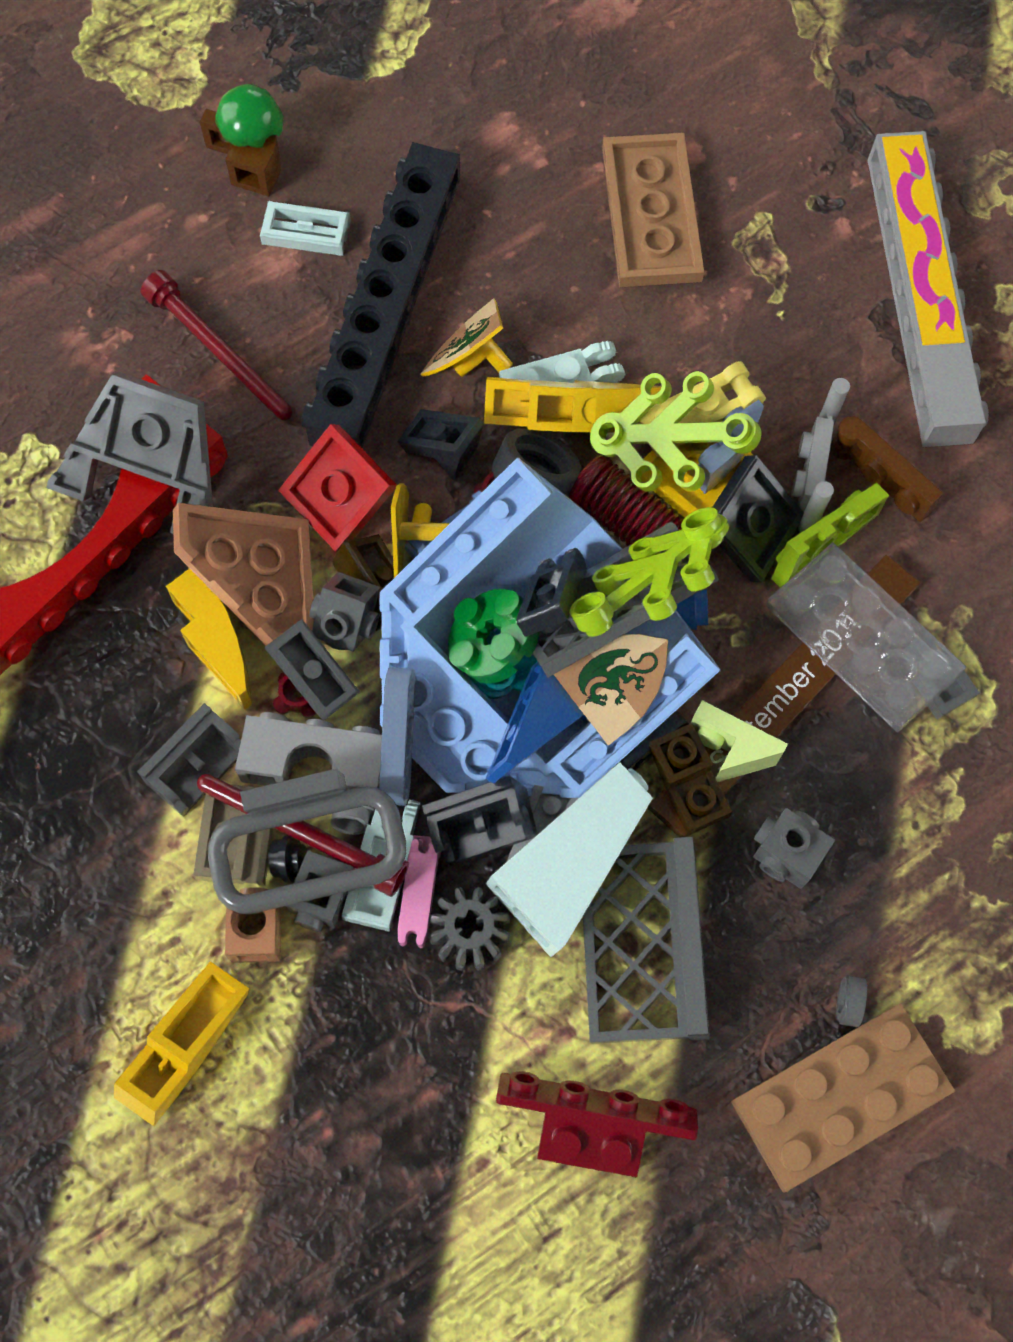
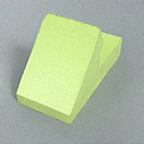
(747, 745)

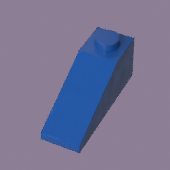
(538, 717)

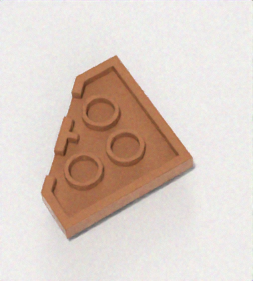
(250, 563)

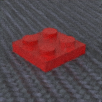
(337, 487)

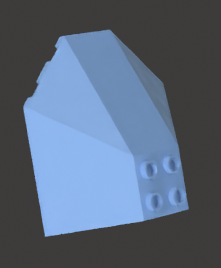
(499, 547)

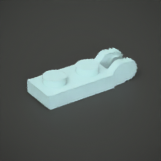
(571, 366)
(366, 904)

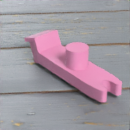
(418, 891)

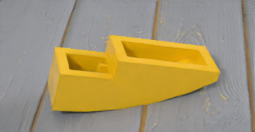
(211, 635)
(180, 1043)

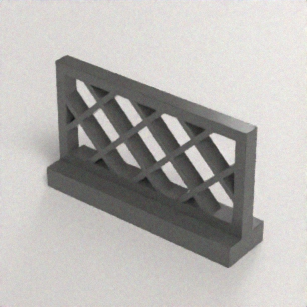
(577, 644)
(685, 950)

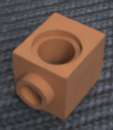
(253, 948)

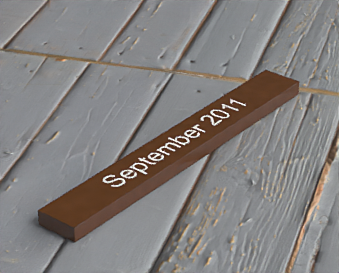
(787, 691)

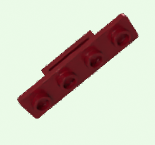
(593, 1125)

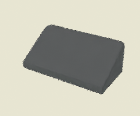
(312, 669)

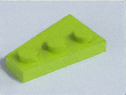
(836, 528)

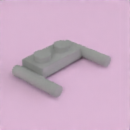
(814, 447)

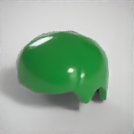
(248, 116)

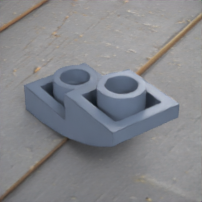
(719, 459)

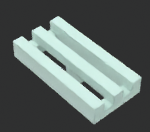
(304, 234)

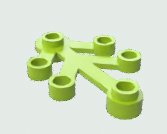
(667, 430)
(699, 534)

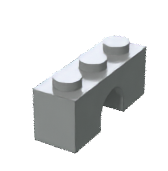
(274, 746)

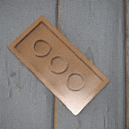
(652, 210)
(842, 1097)

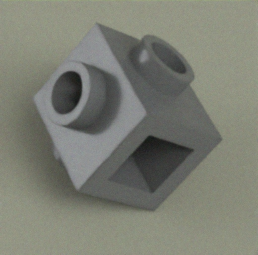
(345, 612)
(791, 847)

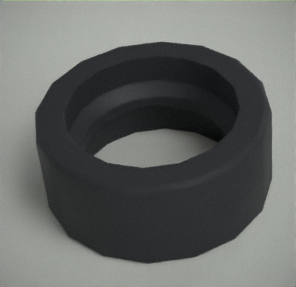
(543, 454)

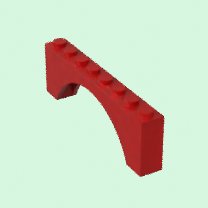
(132, 514)

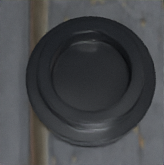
(286, 858)

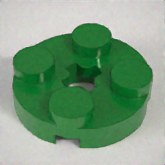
(470, 631)

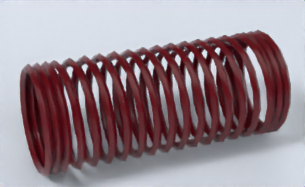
(593, 480)

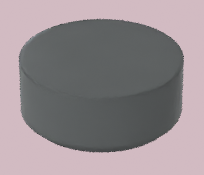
(851, 1001)

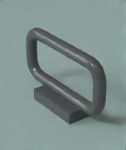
(295, 802)

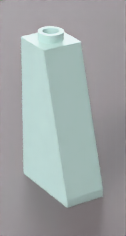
(567, 862)

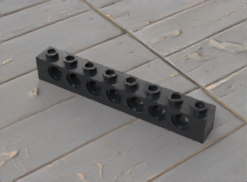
(437, 177)

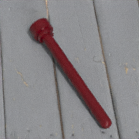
(163, 292)
(309, 835)

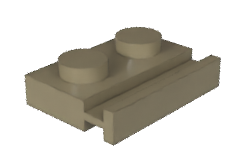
(245, 853)

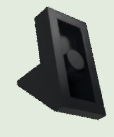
(444, 437)

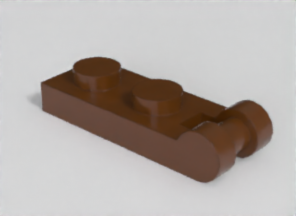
(886, 467)

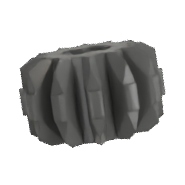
(459, 915)

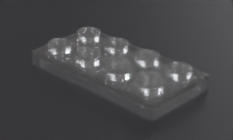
(865, 637)

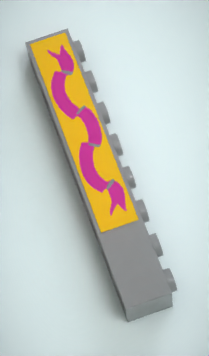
(926, 290)

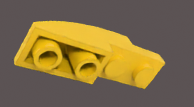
(555, 404)

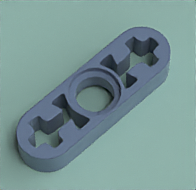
(397, 733)

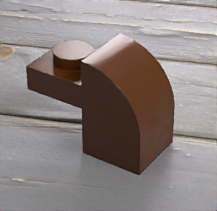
(247, 166)

